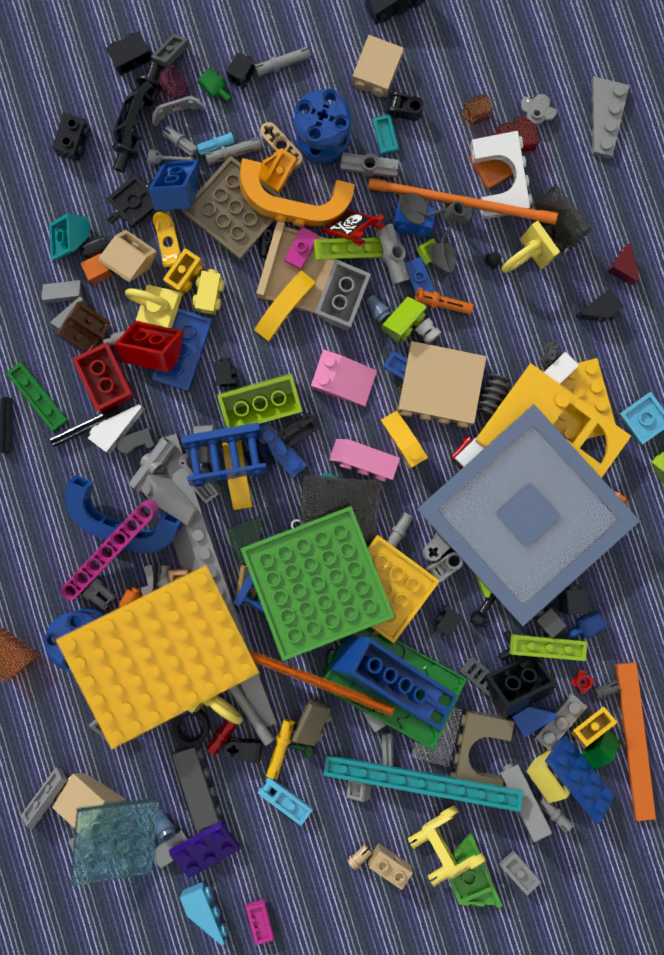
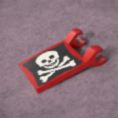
(352, 224)

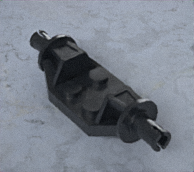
(127, 118)

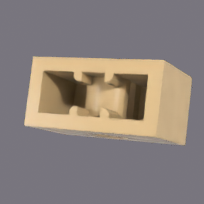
(390, 866)

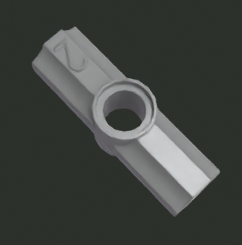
(382, 166)
(391, 246)
(153, 463)

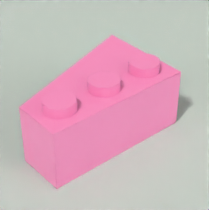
(364, 459)

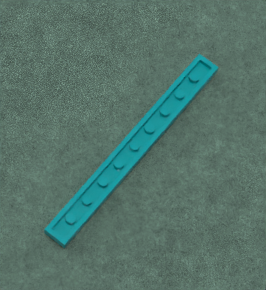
(424, 783)

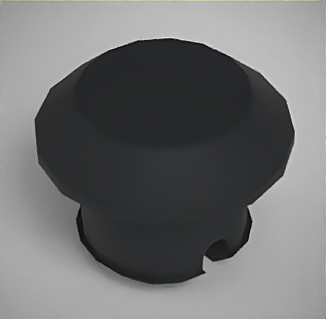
(493, 259)

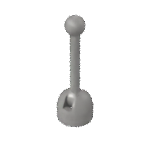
(155, 157)

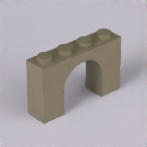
(474, 727)

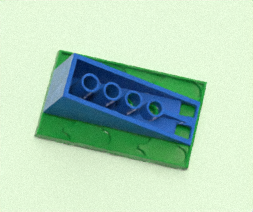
(401, 677)

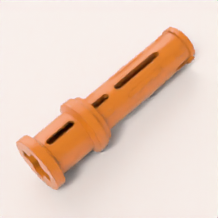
(435, 300)

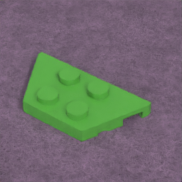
(474, 884)

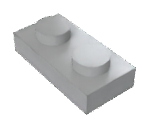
(520, 872)

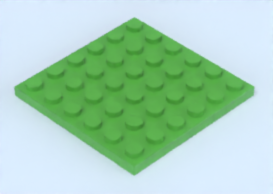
(317, 583)

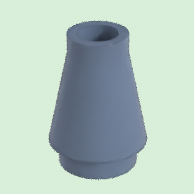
(379, 310)
(164, 828)

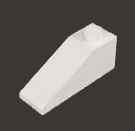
(111, 430)

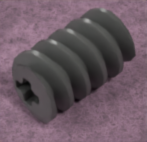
(493, 393)

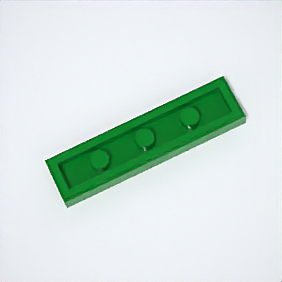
(37, 397)

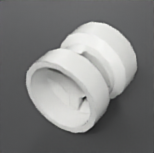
(424, 328)

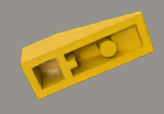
(404, 439)

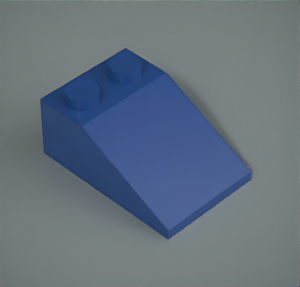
(175, 185)

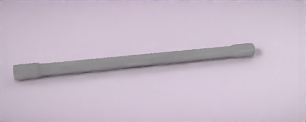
(260, 728)

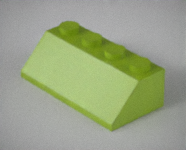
(260, 401)

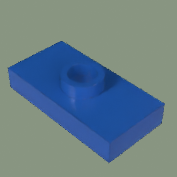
(418, 275)

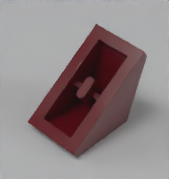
(625, 266)

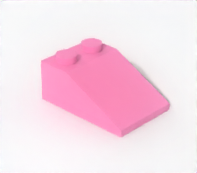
(343, 378)

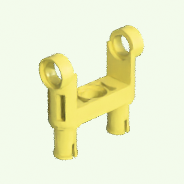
(449, 868)

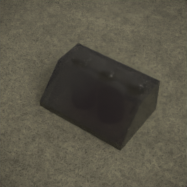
(570, 225)

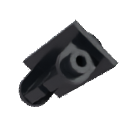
(298, 430)

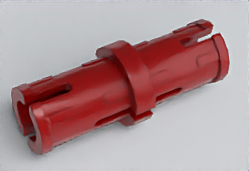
(221, 736)

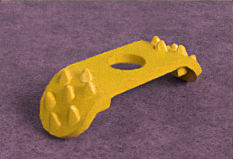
(165, 228)

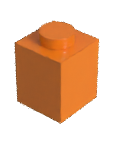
(96, 270)

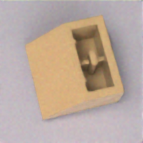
(127, 256)

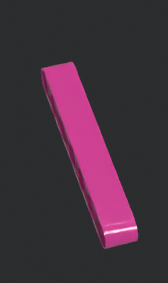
(102, 555)

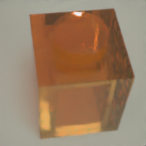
(477, 109)

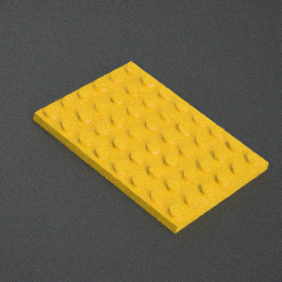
(157, 656)

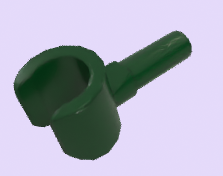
(309, 751)

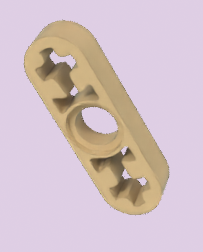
(281, 138)

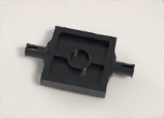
(131, 202)

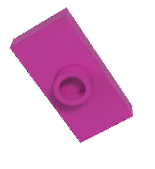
(301, 248)
(260, 922)

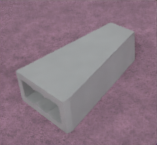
(530, 812)

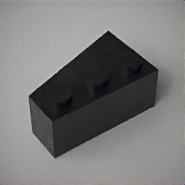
(384, 9)

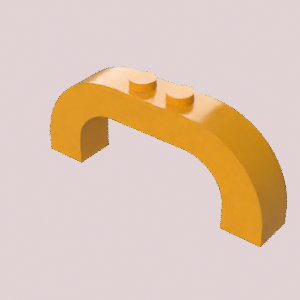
(288, 210)

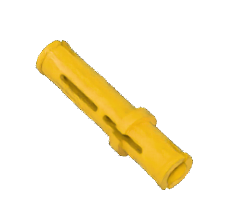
(282, 743)

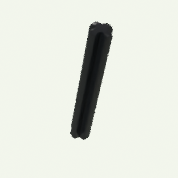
(82, 427)

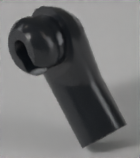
(264, 243)

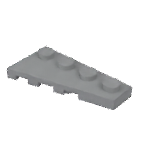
(608, 107)

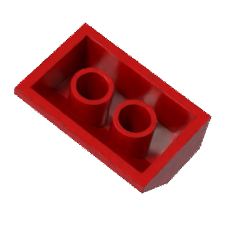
(150, 346)

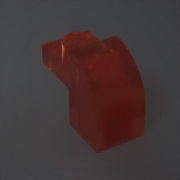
(525, 129)

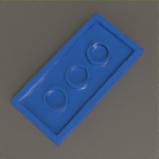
(195, 335)
(580, 779)

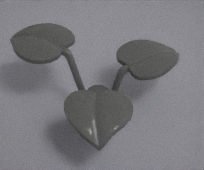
(414, 210)

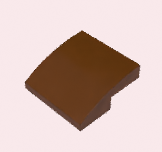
(83, 327)

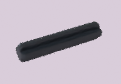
(6, 425)

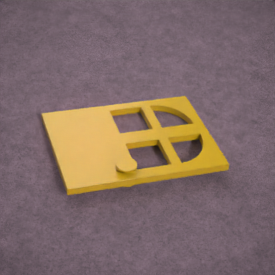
(552, 399)

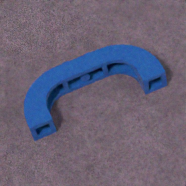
(102, 526)

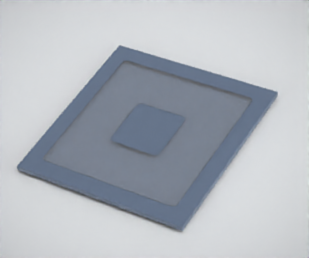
(528, 515)

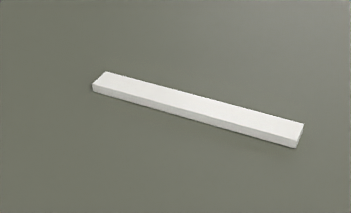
(557, 371)

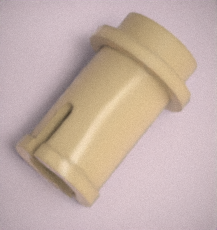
(358, 858)

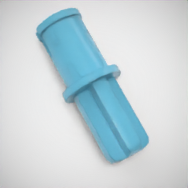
(215, 143)

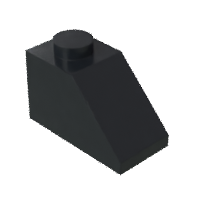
(601, 309)

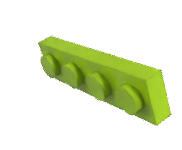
(345, 249)
(548, 647)

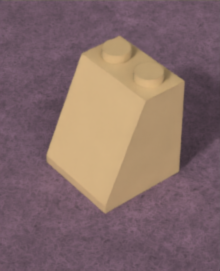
(83, 792)

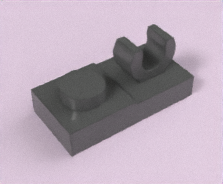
(170, 51)

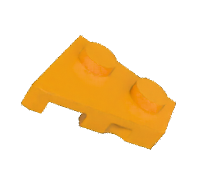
(277, 169)

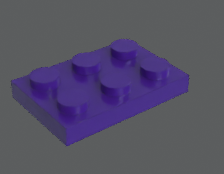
(204, 849)

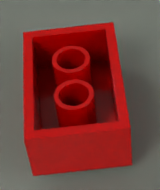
(104, 377)

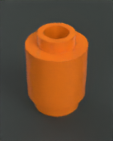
(130, 595)

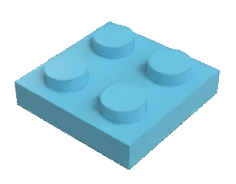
(644, 418)

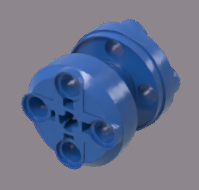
(322, 126)
(64, 625)

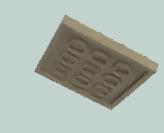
(226, 214)

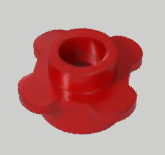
(588, 682)

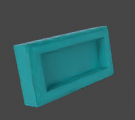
(385, 135)

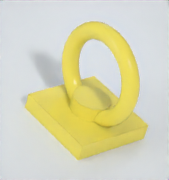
(537, 245)
(157, 305)
(222, 707)

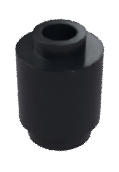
(94, 246)

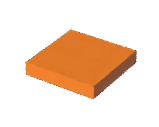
(492, 172)

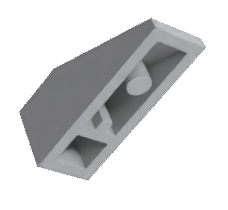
(169, 497)

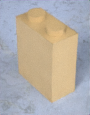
(377, 66)

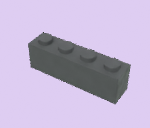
(197, 787)

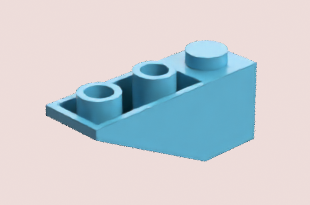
(202, 911)

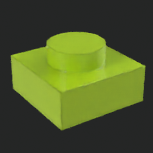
(424, 250)

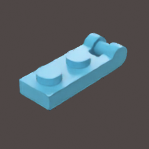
(285, 801)

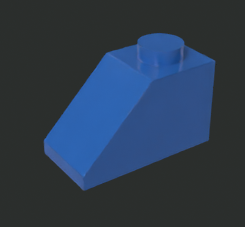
(532, 718)

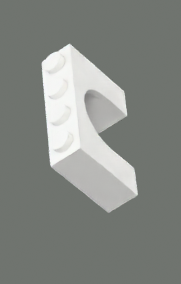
(505, 148)

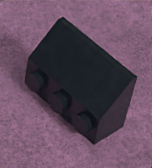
(519, 684)

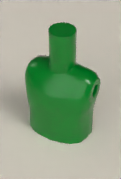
(213, 84)

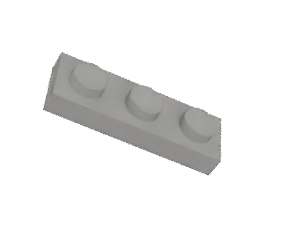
(567, 714)
(44, 798)

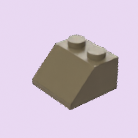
(311, 722)

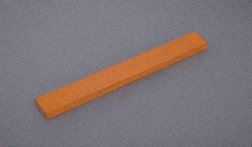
(635, 741)

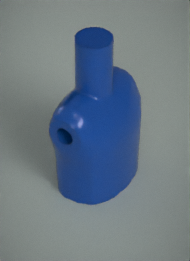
(588, 625)

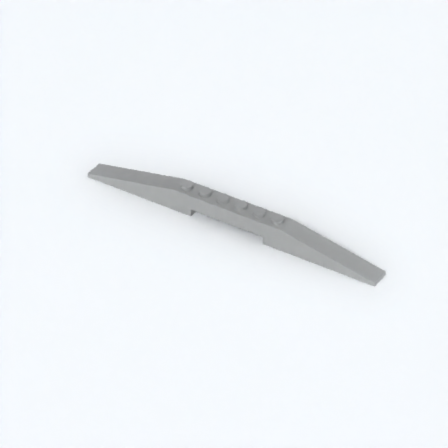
(197, 549)

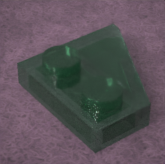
(245, 535)

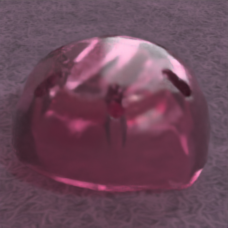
(172, 82)

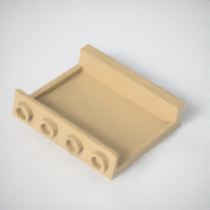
(278, 273)
(441, 384)

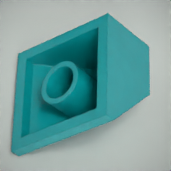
(67, 234)

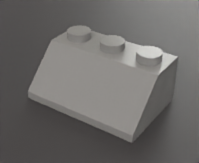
(342, 295)

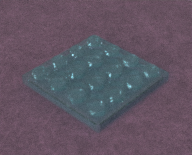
(114, 841)

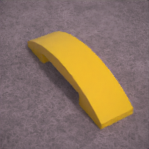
(284, 305)
(238, 486)

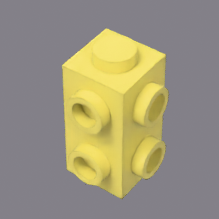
(209, 289)

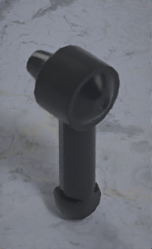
(478, 617)

